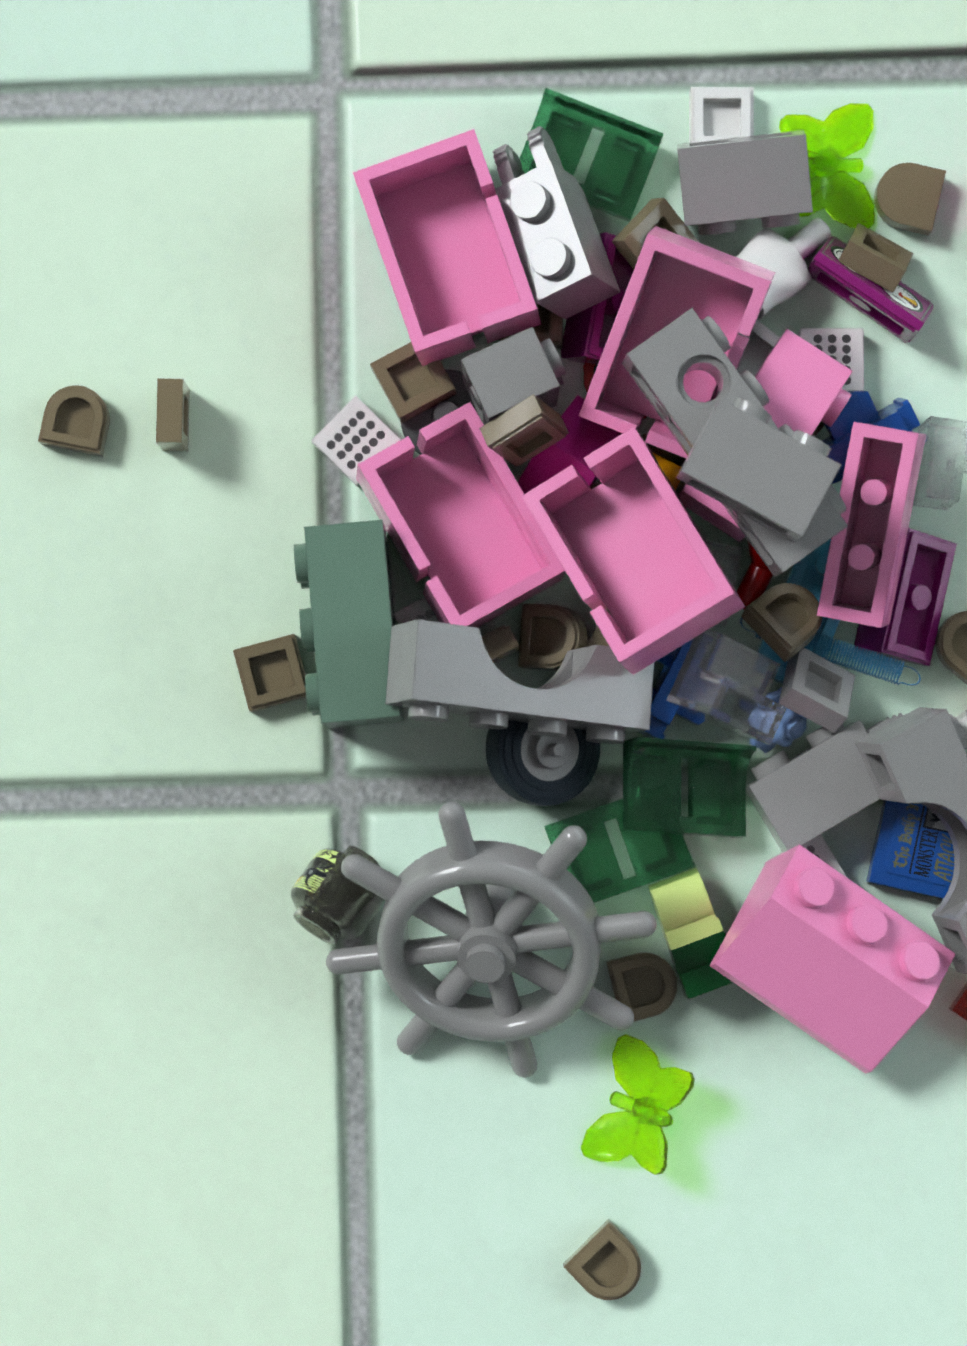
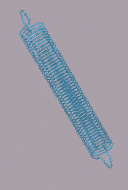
(887, 663)

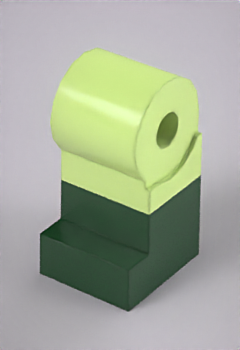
(689, 931)

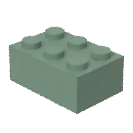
(347, 622)

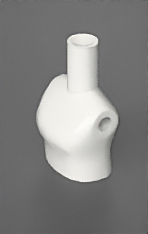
(786, 259)

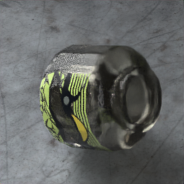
(331, 903)

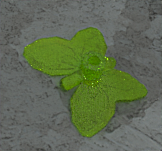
(827, 148)
(651, 1095)

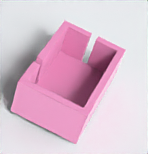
(444, 249)
(665, 284)
(460, 521)
(633, 552)

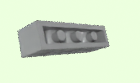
(659, 372)

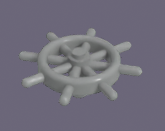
(499, 891)

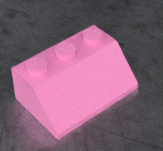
(831, 958)

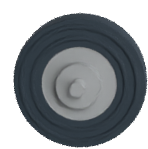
(541, 767)

